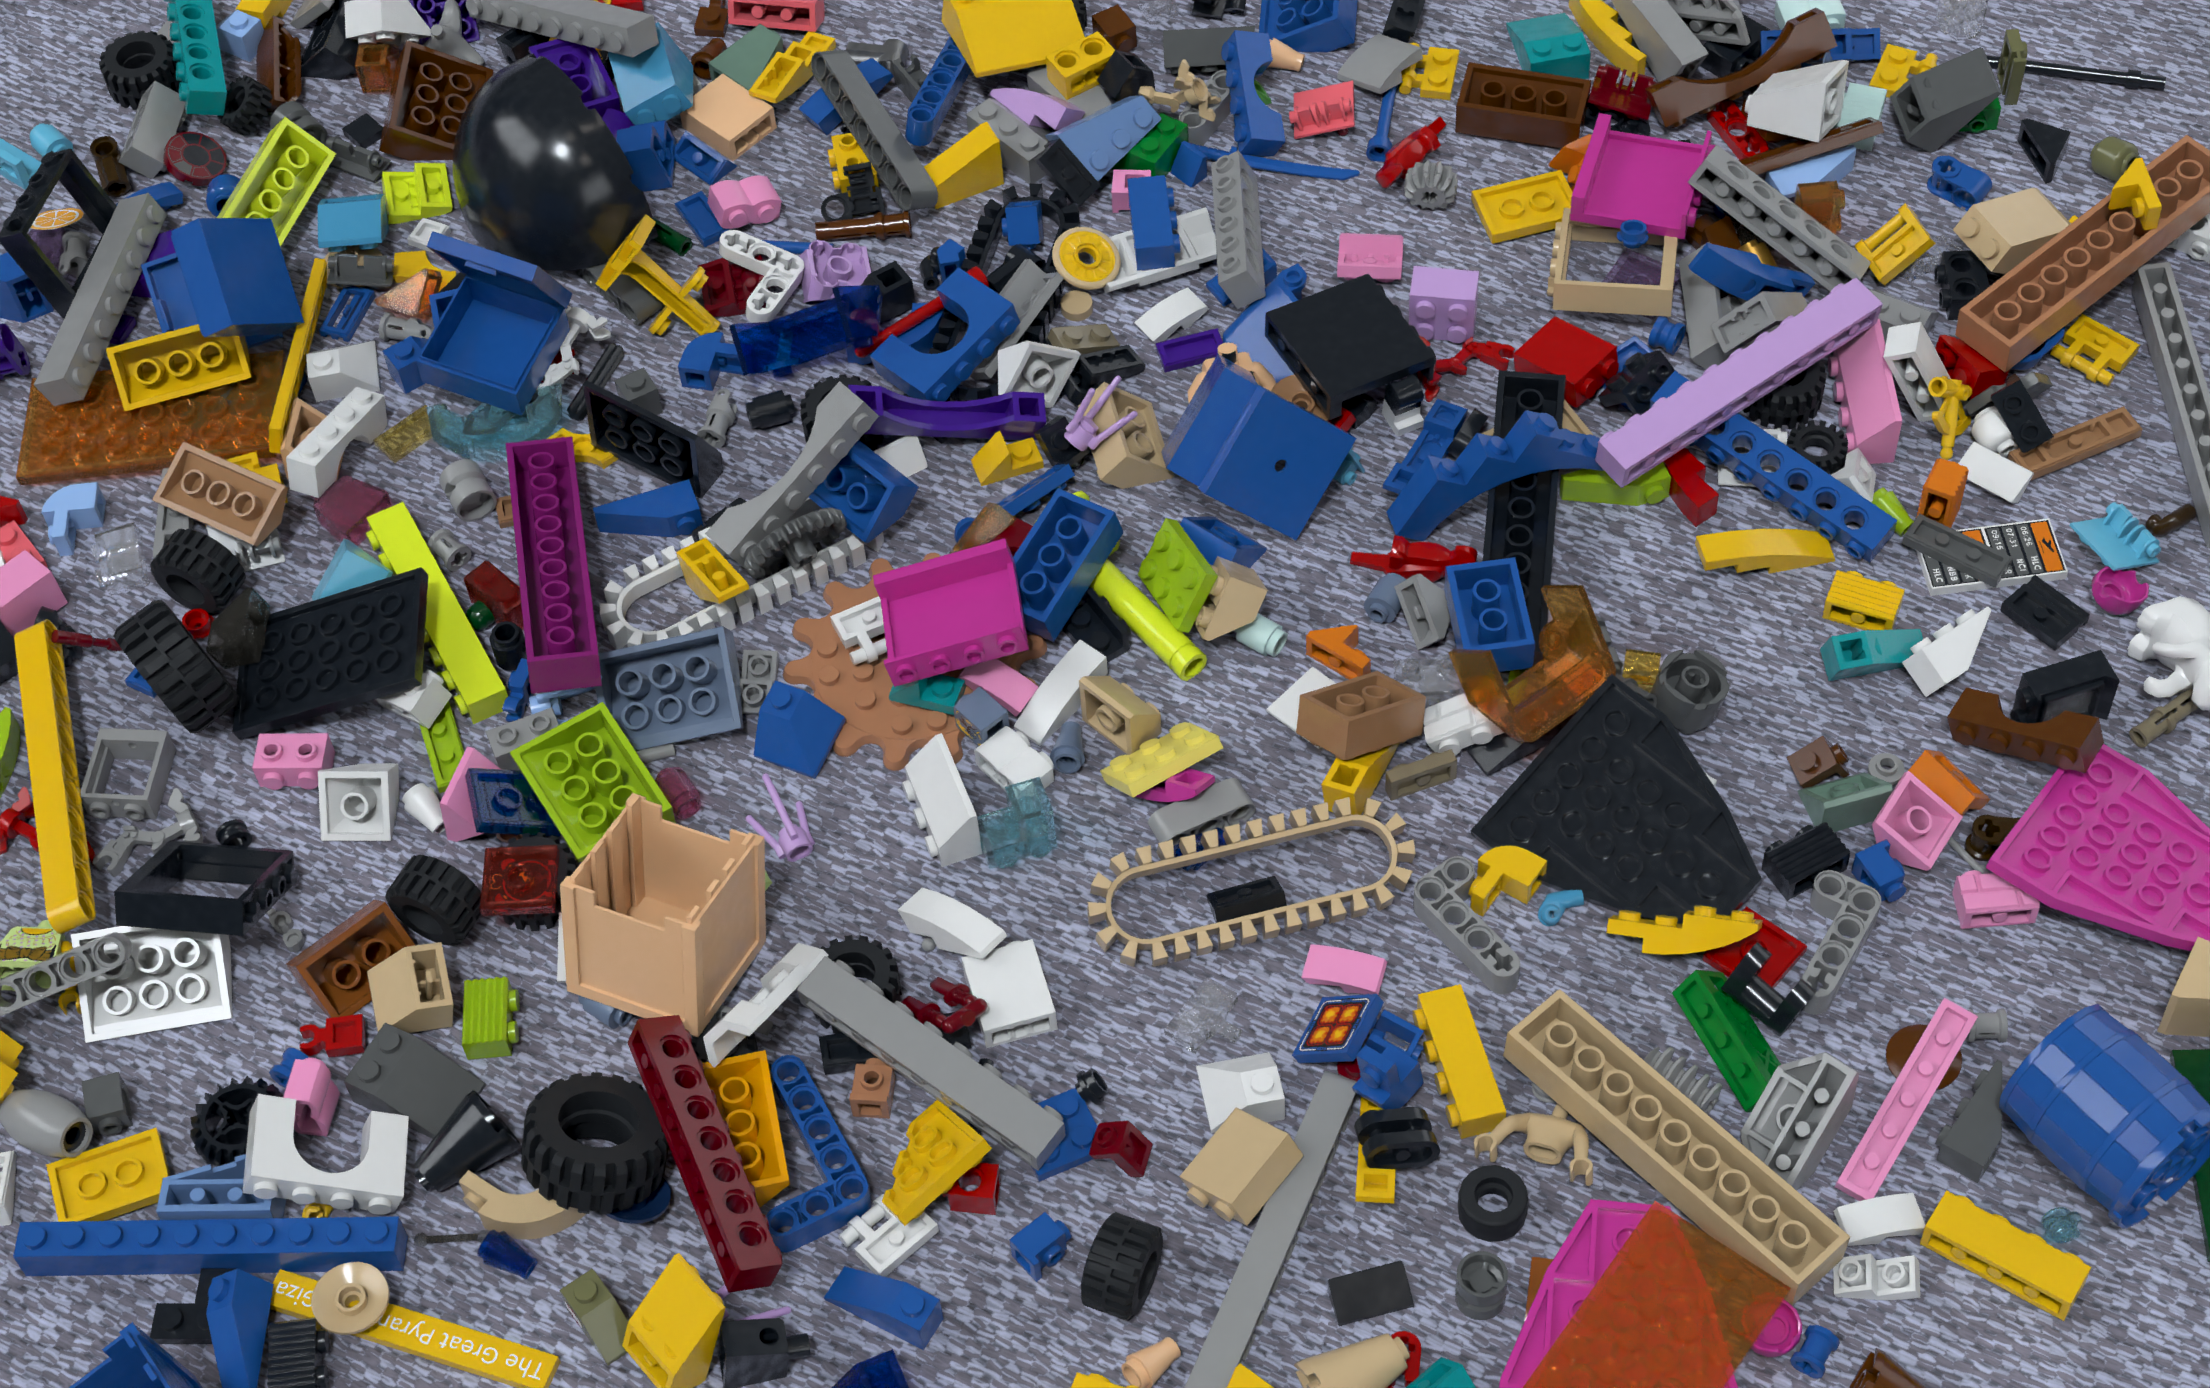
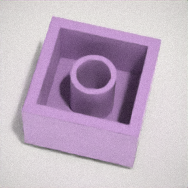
(1443, 303)

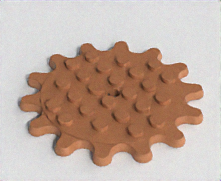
(863, 689)

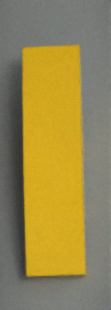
(1611, 39)
(790, 69)
(1763, 548)

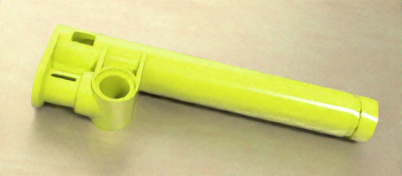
(1147, 619)

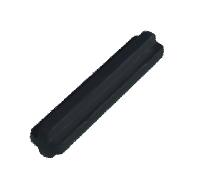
(599, 376)

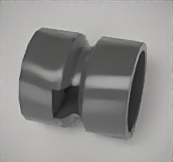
(301, 117)
(1481, 1285)

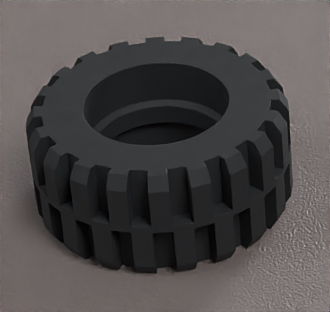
(176, 666)
(589, 1175)

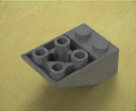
(1945, 99)

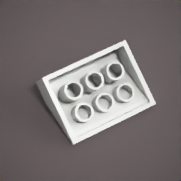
(163, 985)

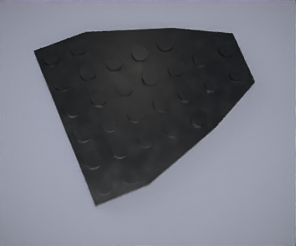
(1625, 814)

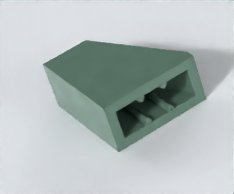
(747, 56)

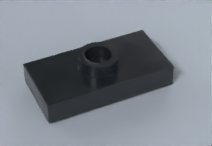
(1109, 363)

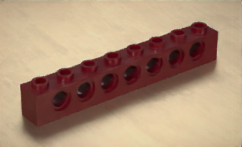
(705, 1154)

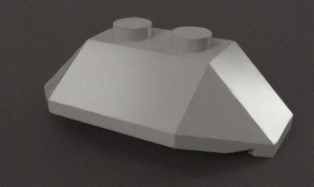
(1713, 20)
(1800, 1115)

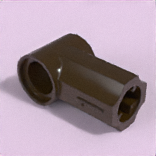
(111, 172)

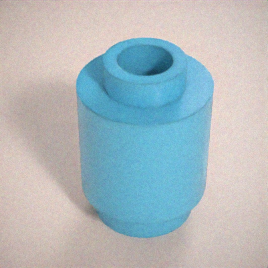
(47, 138)

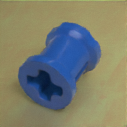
(1815, 1351)

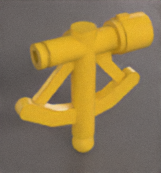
(1946, 418)

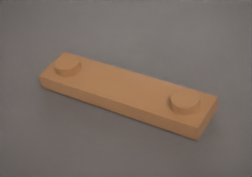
(2079, 442)

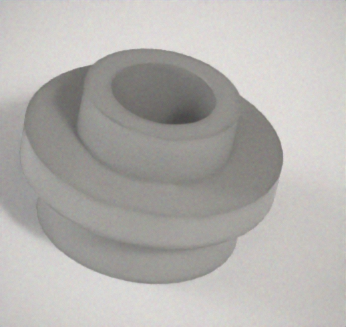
(1886, 759)

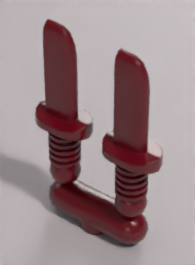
(953, 995)

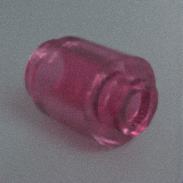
(679, 791)

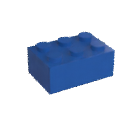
(1490, 611)

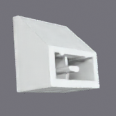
(384, 22)

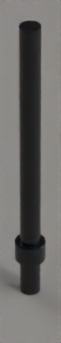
(2132, 79)

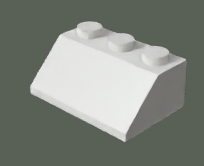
(942, 804)

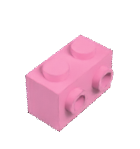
(292, 759)

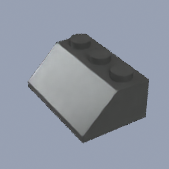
(1197, 47)

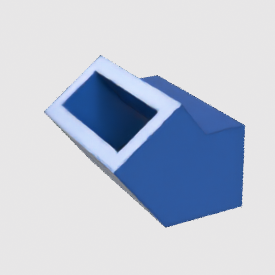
(950, 257)

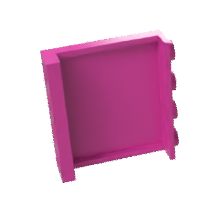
(1638, 180)
(951, 612)

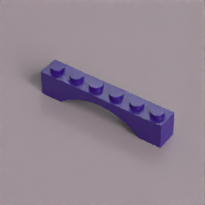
(1012, 413)

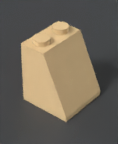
(2010, 228)
(2190, 1001)

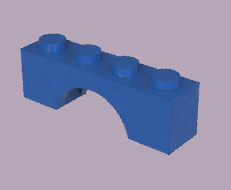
(1256, 125)

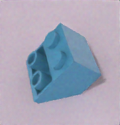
(352, 222)

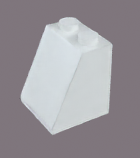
(1800, 101)

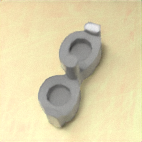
(283, 924)

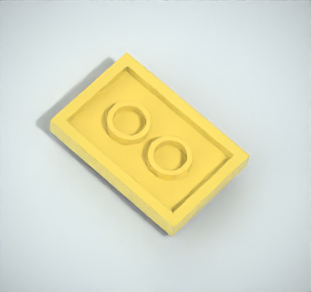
(1160, 758)

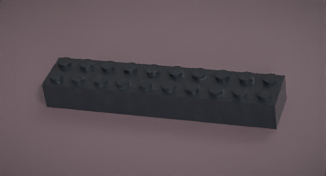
(1524, 509)

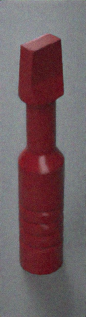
(83, 640)

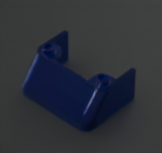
(810, 333)

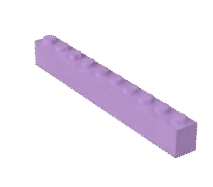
(1737, 382)

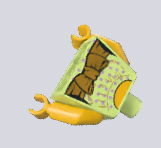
(32, 945)

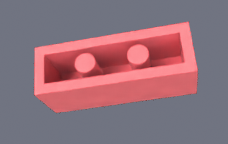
(780, 14)

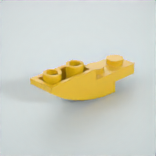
(1700, 930)

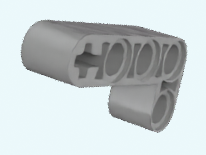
(1847, 920)
(1495, 963)

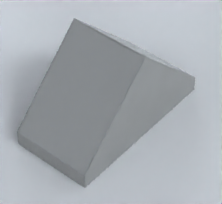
(1424, 609)

